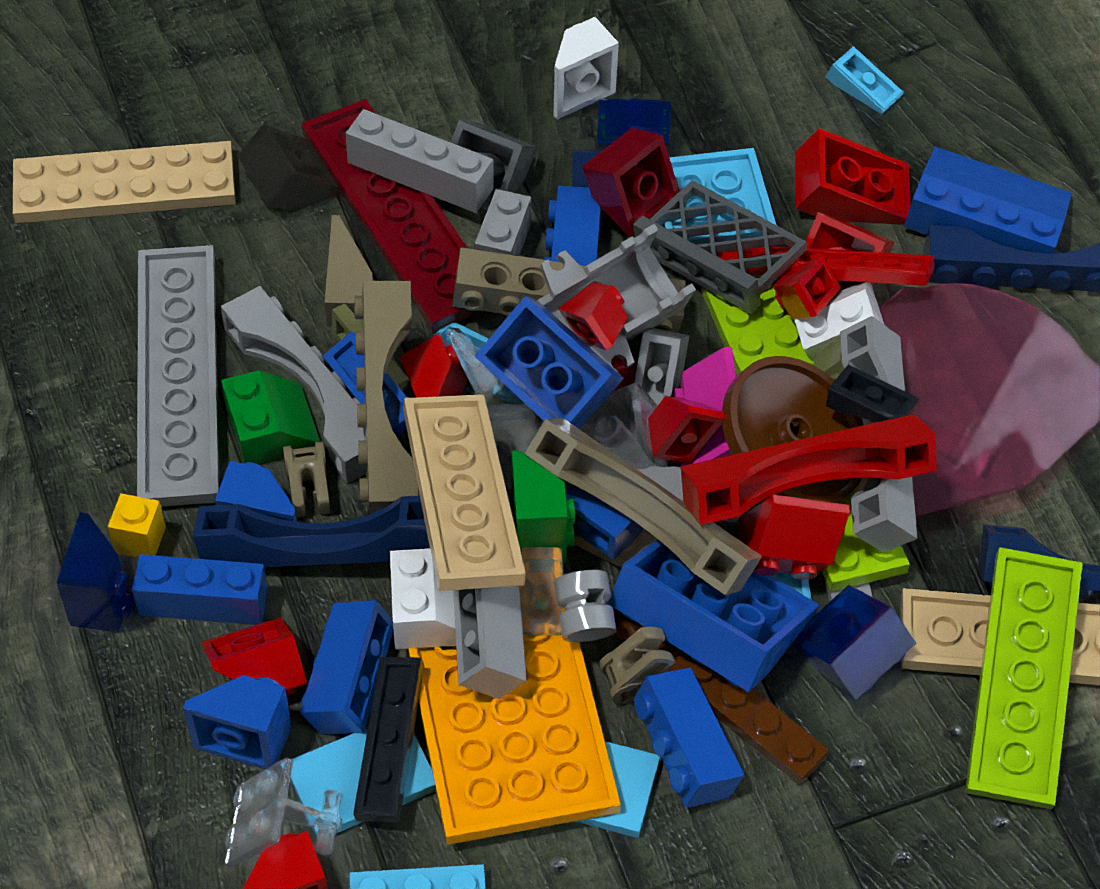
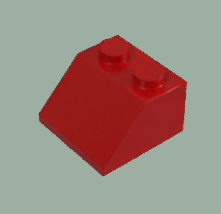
(794, 535)

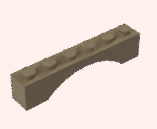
(385, 325)
(595, 469)

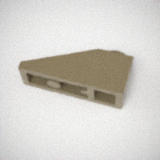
(345, 269)

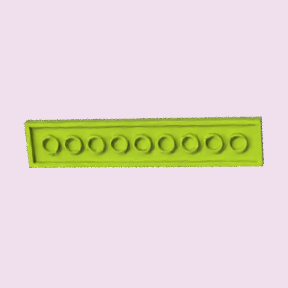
(773, 333)

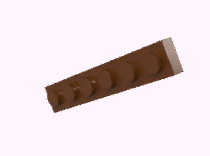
(747, 714)

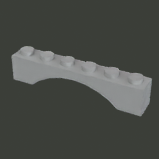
(264, 332)
(881, 507)

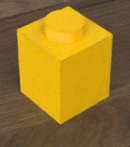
(136, 526)

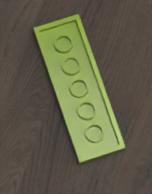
(1024, 678)

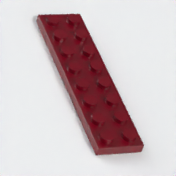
(399, 219)

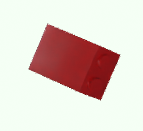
(850, 181)

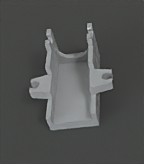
(636, 276)

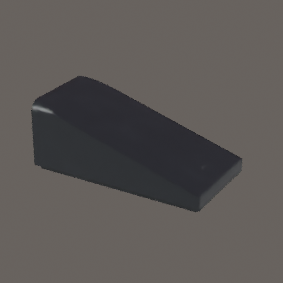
(868, 397)

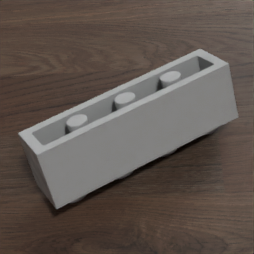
(420, 160)
(489, 640)

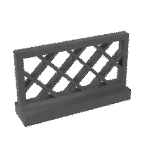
(700, 261)

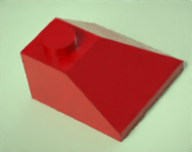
(840, 235)
(258, 652)

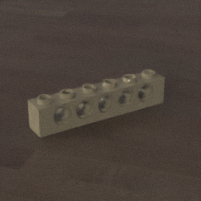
(501, 281)

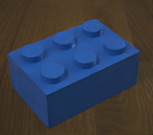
(548, 365)

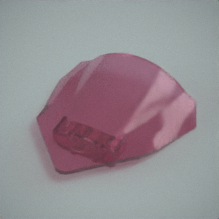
(993, 385)

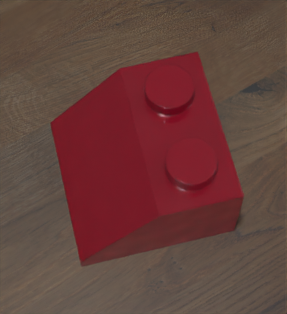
(632, 177)

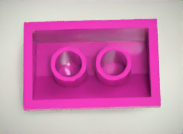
(707, 384)

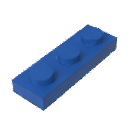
(344, 363)

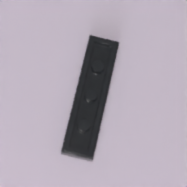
(389, 739)

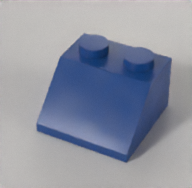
(241, 721)

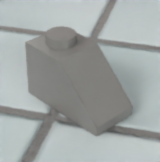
(661, 362)

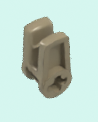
(304, 466)
(634, 661)

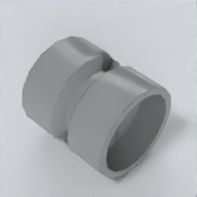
(584, 600)

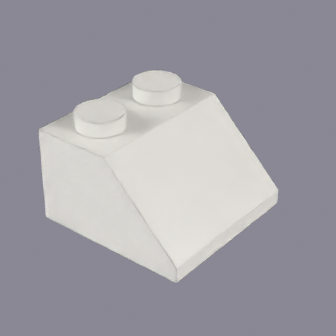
(584, 67)
(841, 312)
(419, 610)

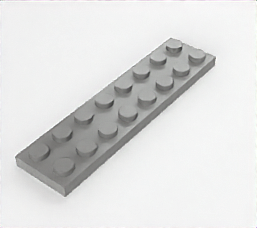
(177, 376)

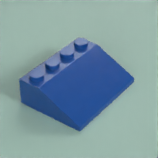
(989, 202)
(730, 633)

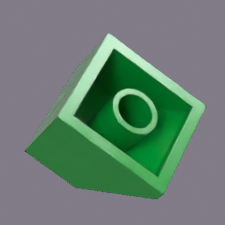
(268, 415)
(540, 506)

